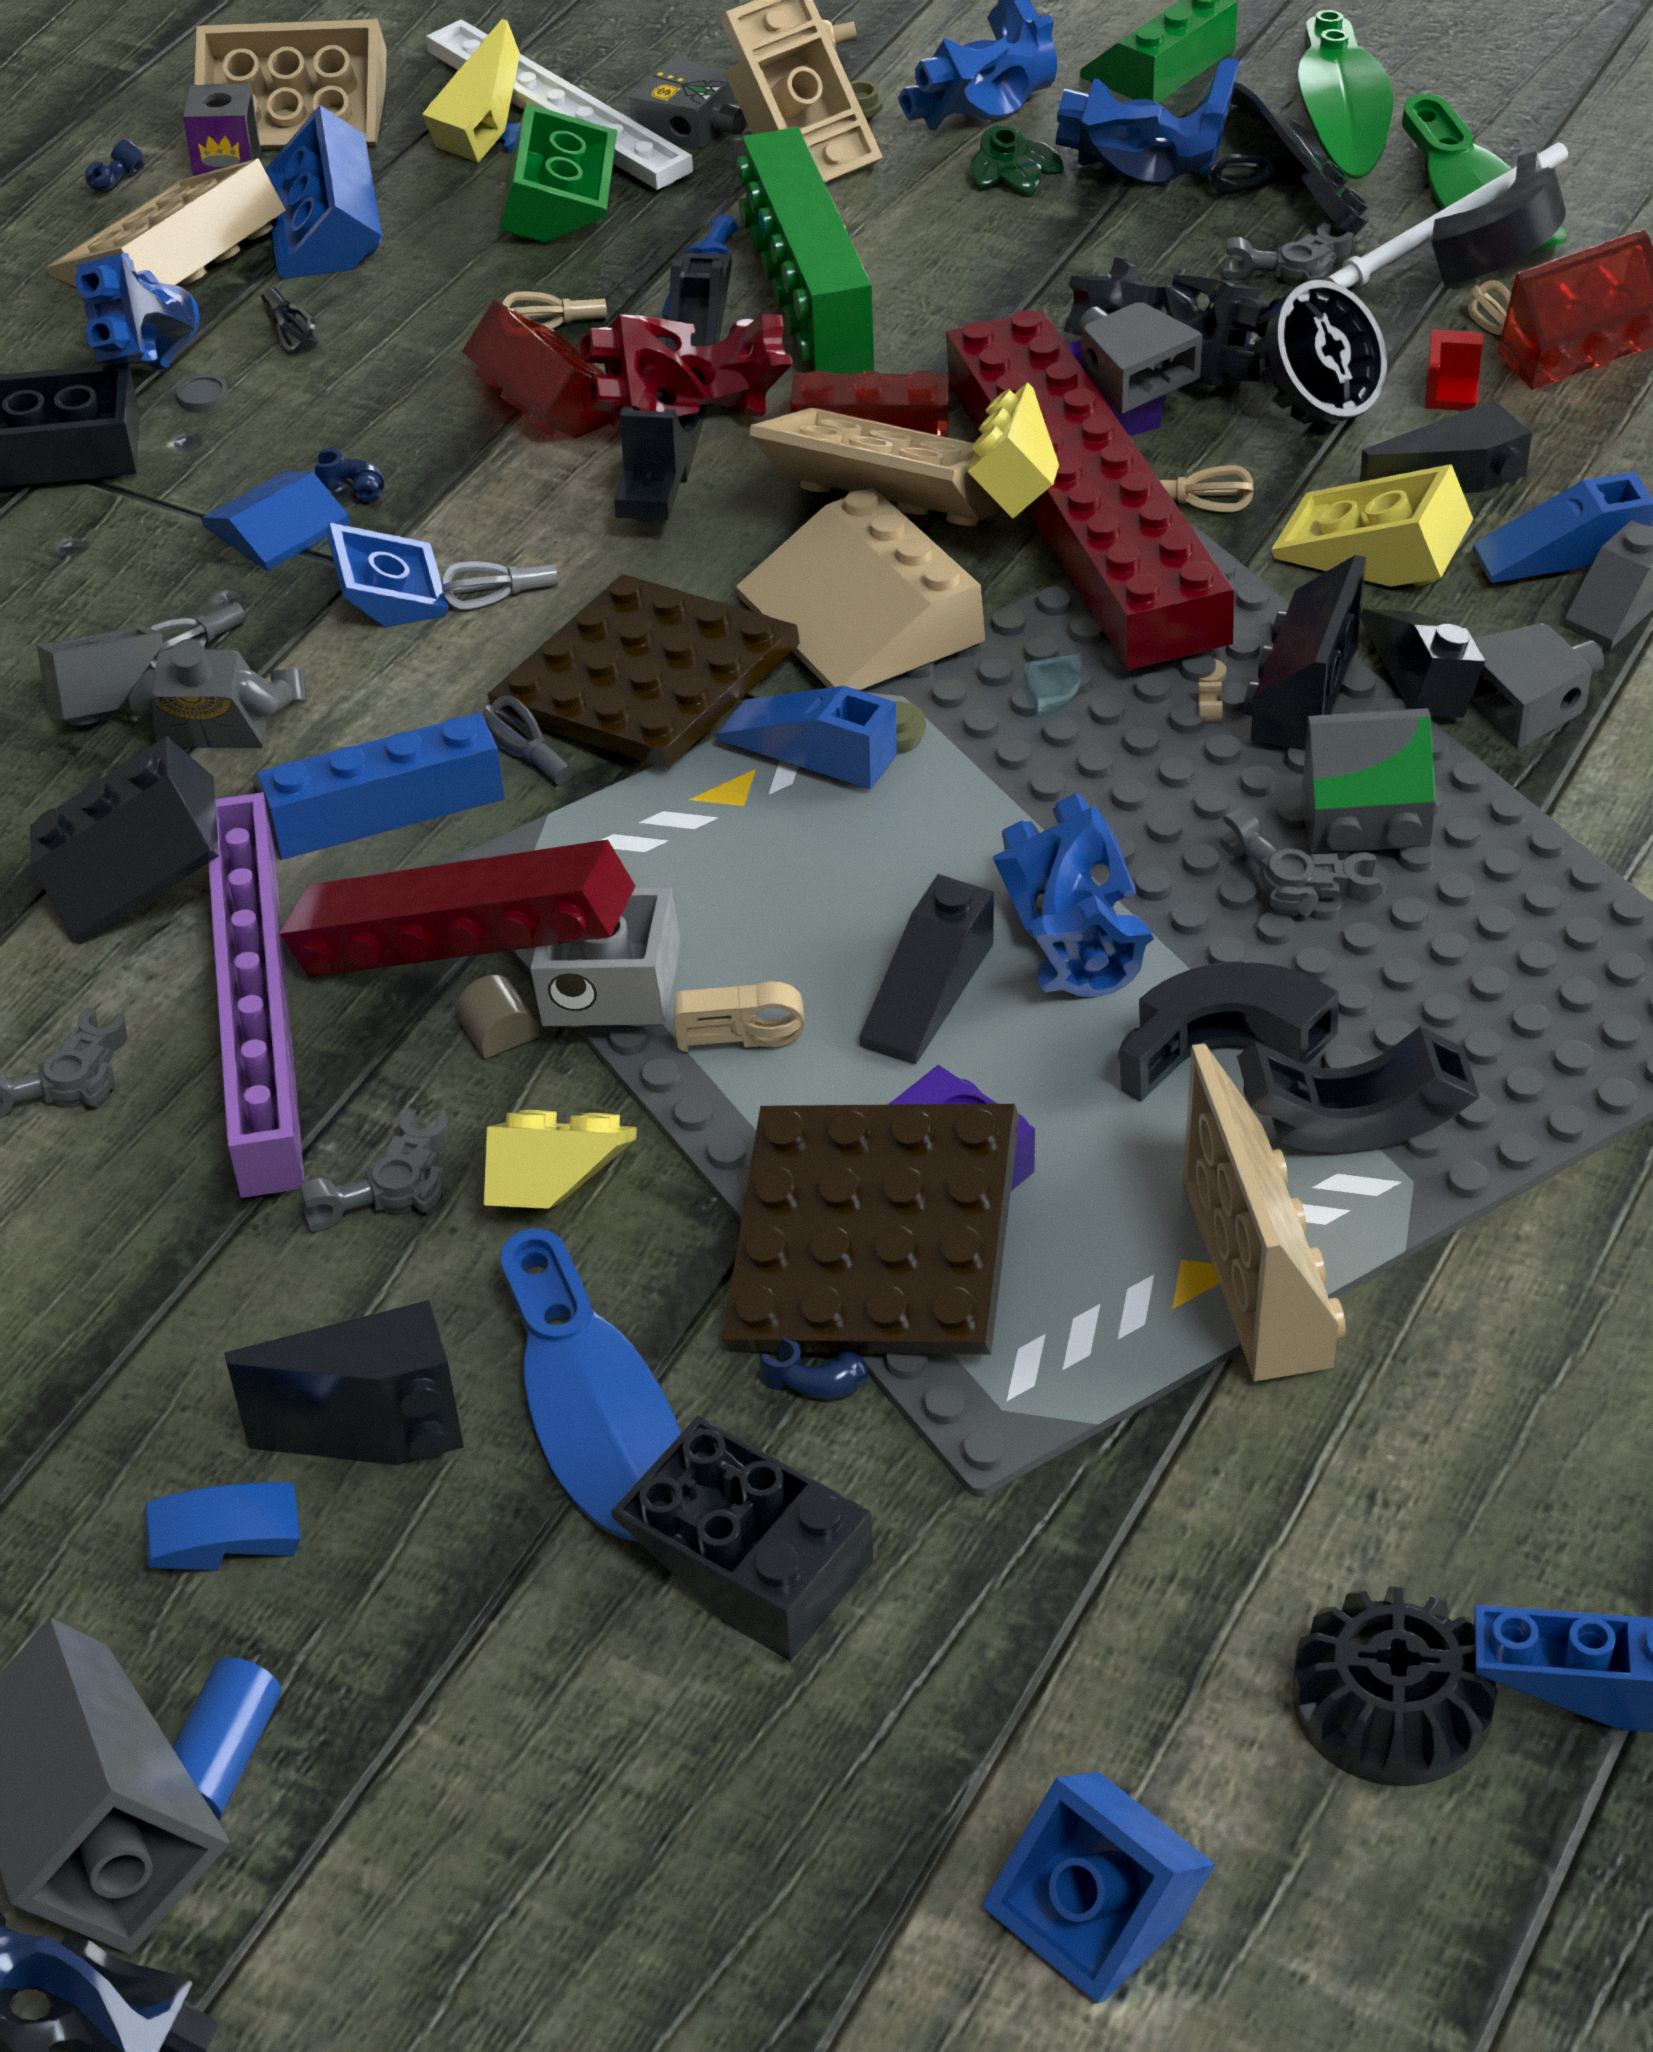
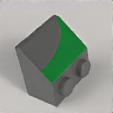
(1368, 781)

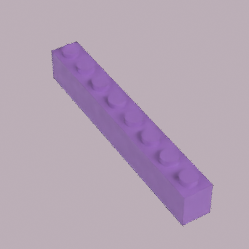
(254, 1002)

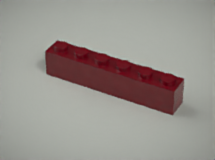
(459, 909)

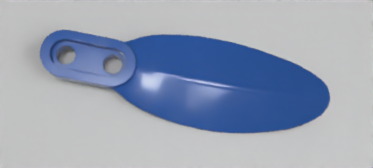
(584, 1383)

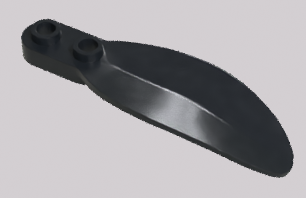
(1320, 175)

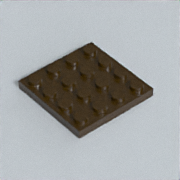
(647, 669)
(873, 1229)

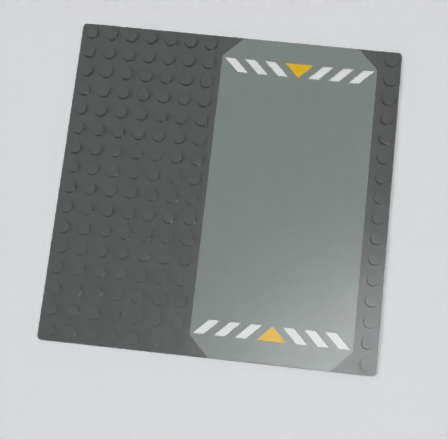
(1105, 1282)

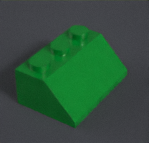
(1168, 50)
(556, 175)

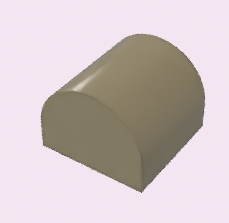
(495, 1016)

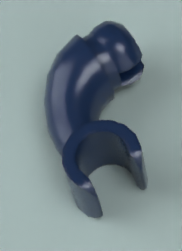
(126, 159)
(335, 470)
(826, 1382)

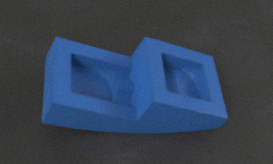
(205, 1523)

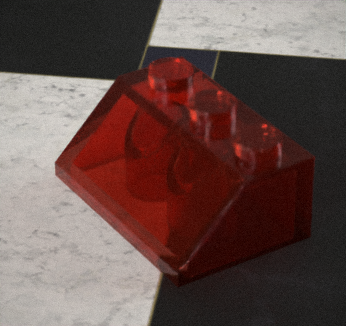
(1580, 311)
(536, 370)
(903, 400)

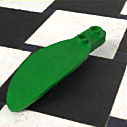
(1344, 94)
(1453, 160)

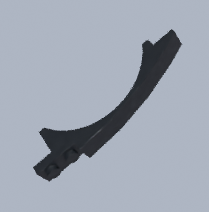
(655, 443)

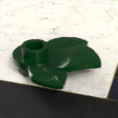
(1014, 160)

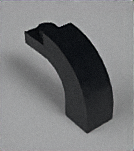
(1503, 229)
(1226, 1007)
(1361, 1105)

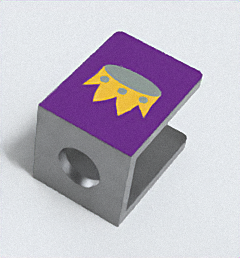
(221, 126)

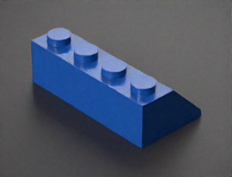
(327, 199)
(381, 785)

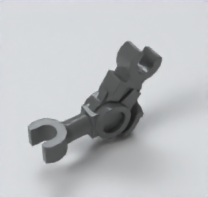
(1295, 261)
(1294, 877)
(73, 1073)
(393, 1185)

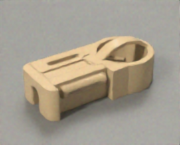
(729, 1012)

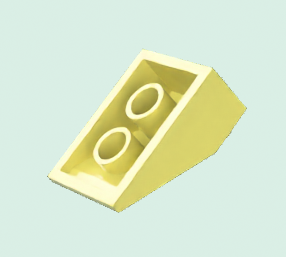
(1399, 522)

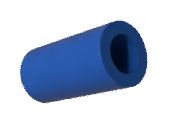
(226, 1727)

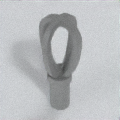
(510, 579)

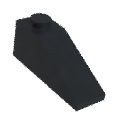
(1480, 443)
(1427, 659)
(930, 967)

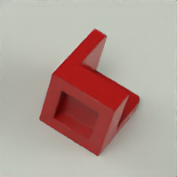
(1453, 370)

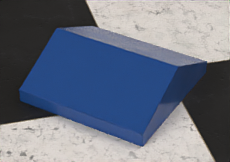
(277, 518)
(387, 575)

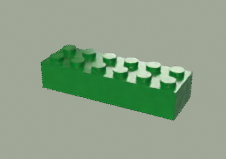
(806, 253)

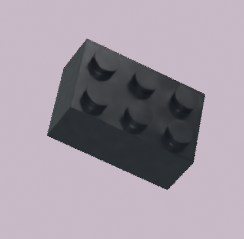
(68, 425)

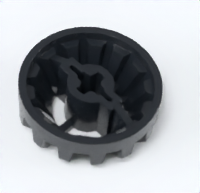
(1321, 353)
(1392, 1704)

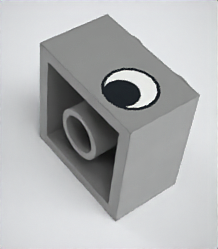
(614, 977)

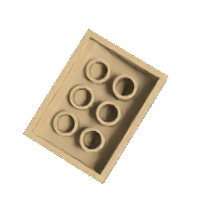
(298, 69)
(185, 226)
(860, 454)
(866, 593)
(1255, 1231)

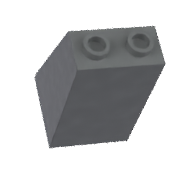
(93, 1796)

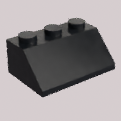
(1308, 657)
(126, 838)

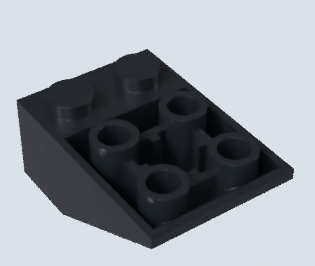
(749, 1535)

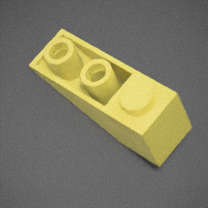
(477, 100)
(1014, 451)

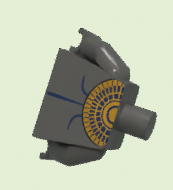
(212, 697)

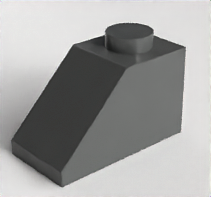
(1616, 588)
(95, 671)

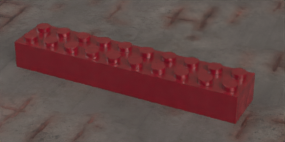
(1107, 509)

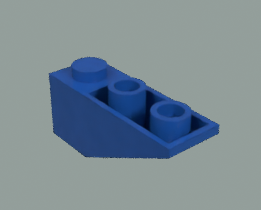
(1565, 529)
(821, 730)
(1571, 1660)

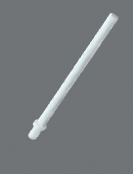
(1357, 270)

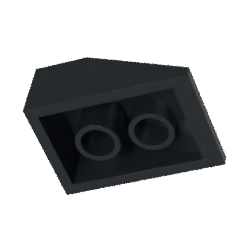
(351, 1390)

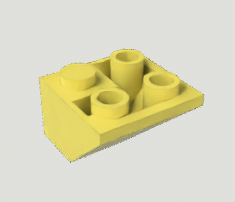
(543, 1161)

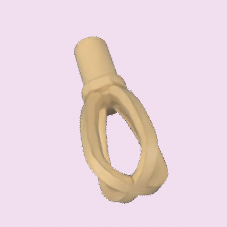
(1491, 305)
(561, 310)
(1186, 489)

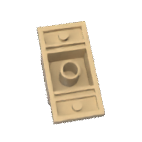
(795, 79)

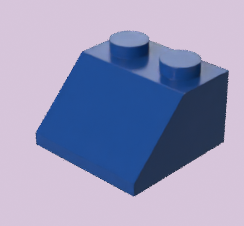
(1096, 1883)

